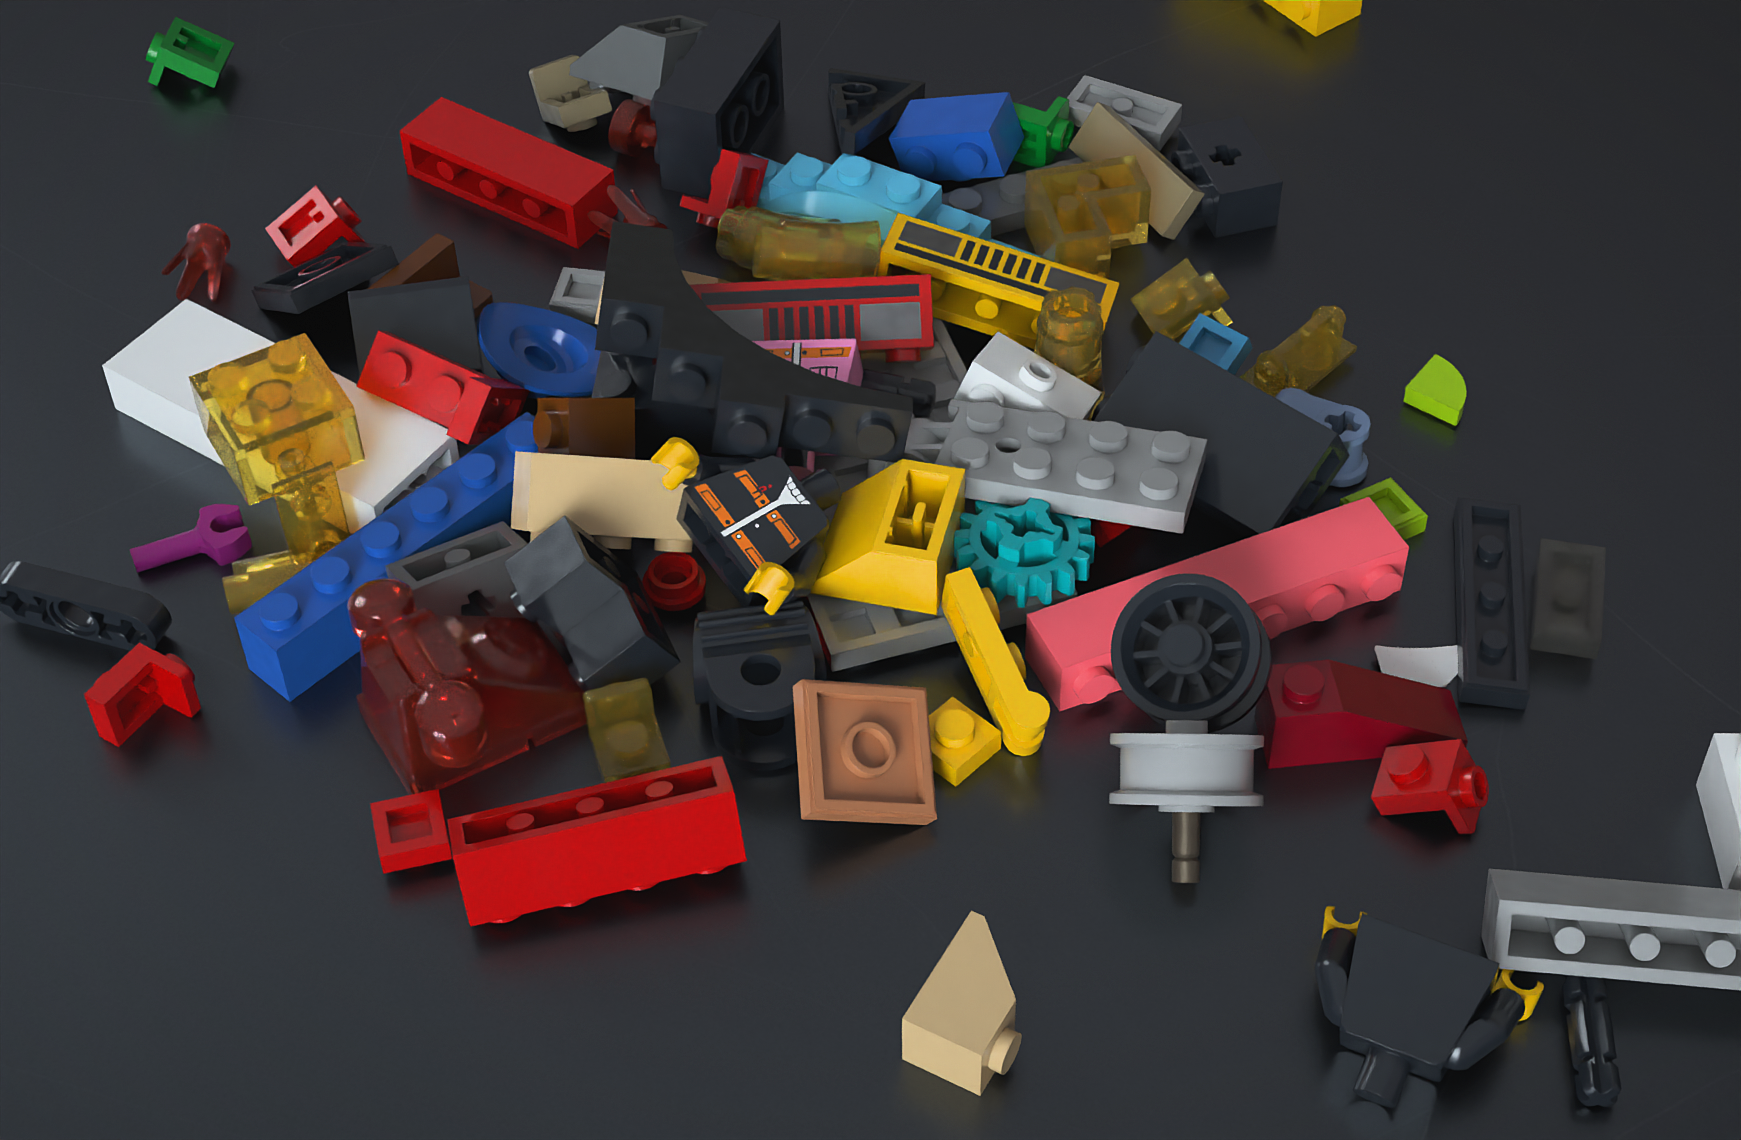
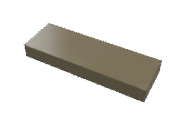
(1172, 193)

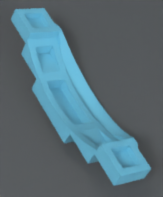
(862, 191)

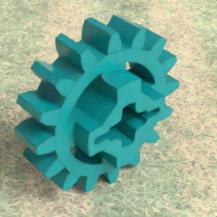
(1024, 549)

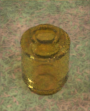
(260, 575)

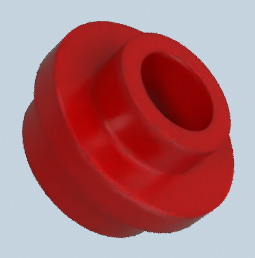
(674, 581)

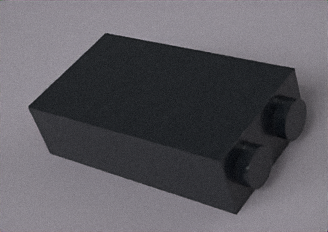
(1261, 455)

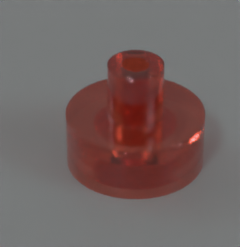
(632, 128)

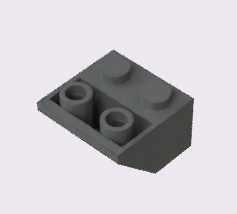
(638, 56)

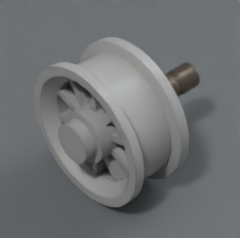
(1186, 775)

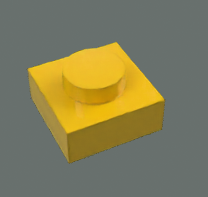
(960, 741)

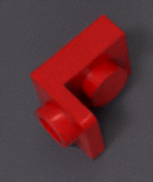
(734, 182)
(313, 226)

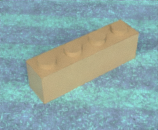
(601, 496)

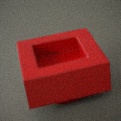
(410, 831)

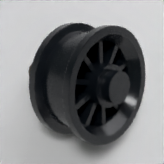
(1191, 651)

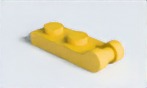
(994, 664)

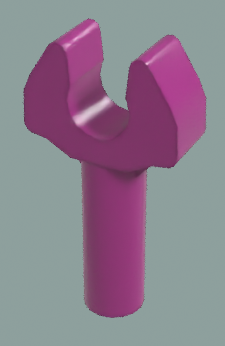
(218, 534)

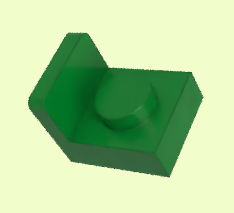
(189, 52)
(1043, 132)

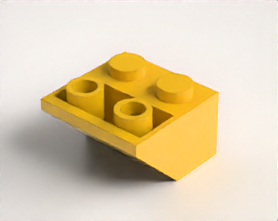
(895, 537)

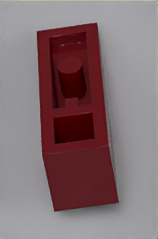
(1348, 713)

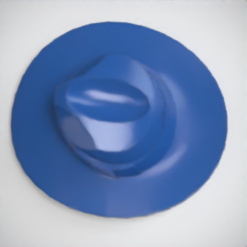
(539, 349)

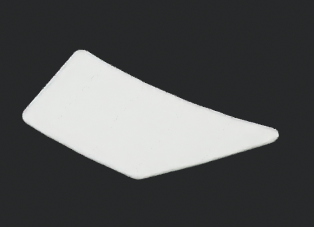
(1425, 665)

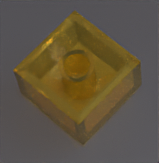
(273, 404)

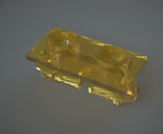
(1304, 355)
(309, 504)

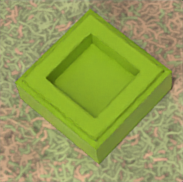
(1395, 505)

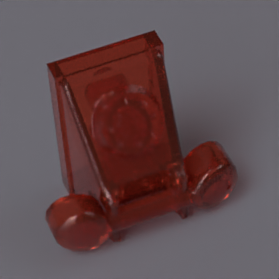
(455, 688)

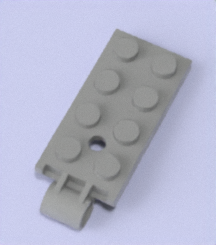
(1068, 462)

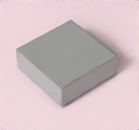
(578, 293)

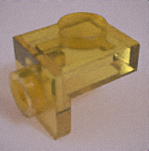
(1178, 298)

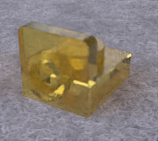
(624, 730)

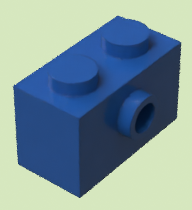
(957, 137)

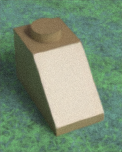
(964, 1013)

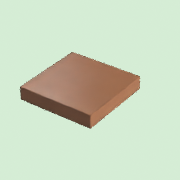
(864, 753)

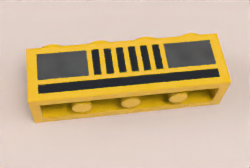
(983, 281)

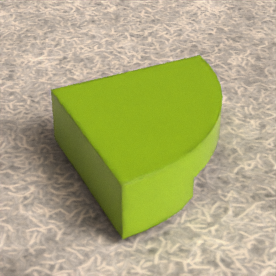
(1438, 390)

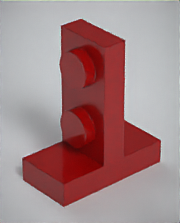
(440, 389)

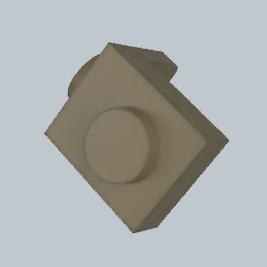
(565, 98)

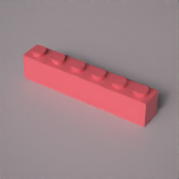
(1284, 575)

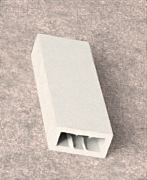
(154, 387)

